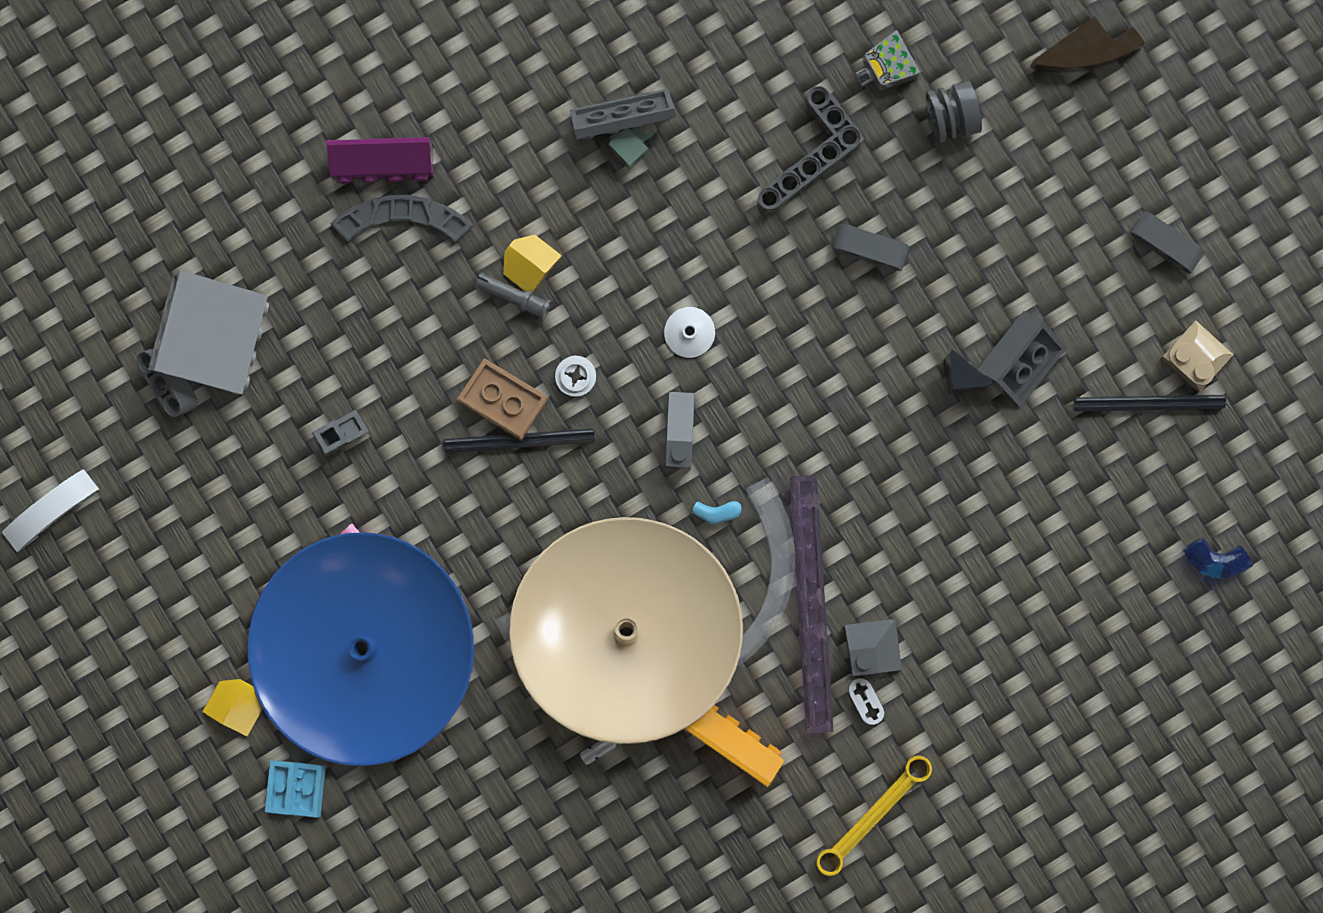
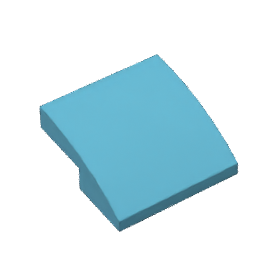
(295, 788)

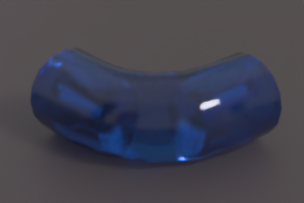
(1217, 564)

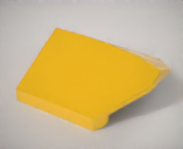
(529, 262)
(234, 705)

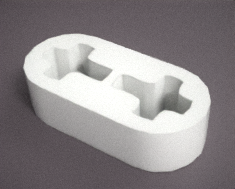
(871, 698)

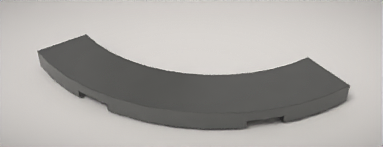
(401, 208)

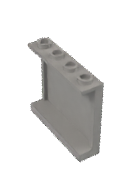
(208, 332)

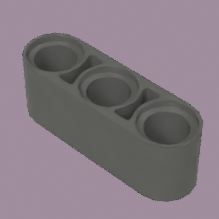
(1167, 242)
(871, 247)
(172, 392)

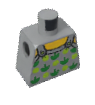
(888, 64)

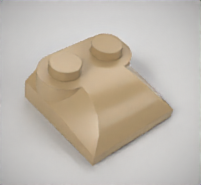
(1197, 356)

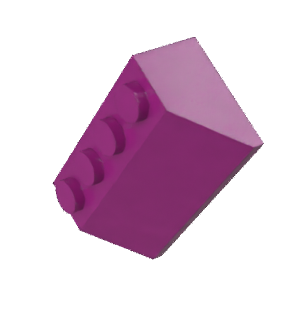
(380, 159)

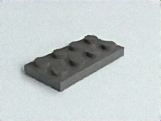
(622, 114)

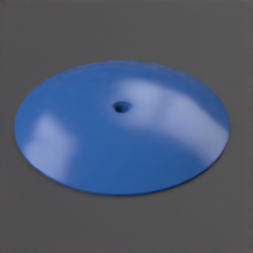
(310, 661)

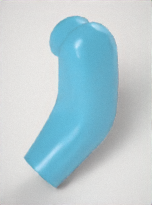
(719, 514)

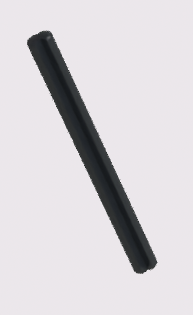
(1134, 403)
(508, 441)

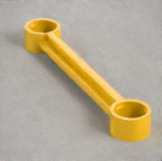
(873, 815)

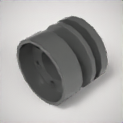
(955, 111)

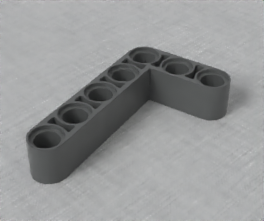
(815, 157)

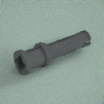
(524, 300)

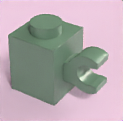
(630, 146)

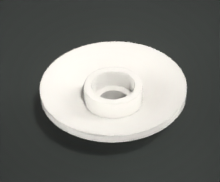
(686, 345)

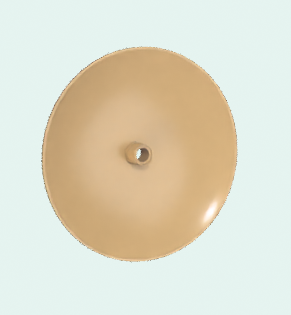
(617, 578)

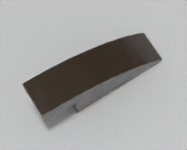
(1088, 49)

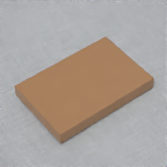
(502, 399)

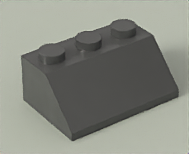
(1022, 358)

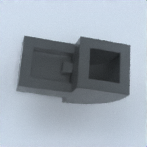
(340, 433)

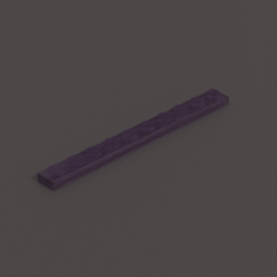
(811, 604)

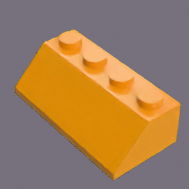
(737, 745)

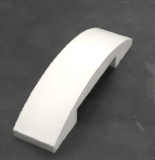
(49, 509)

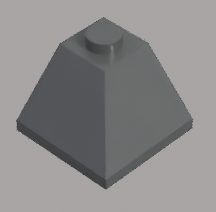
(873, 647)

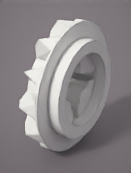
(568, 366)

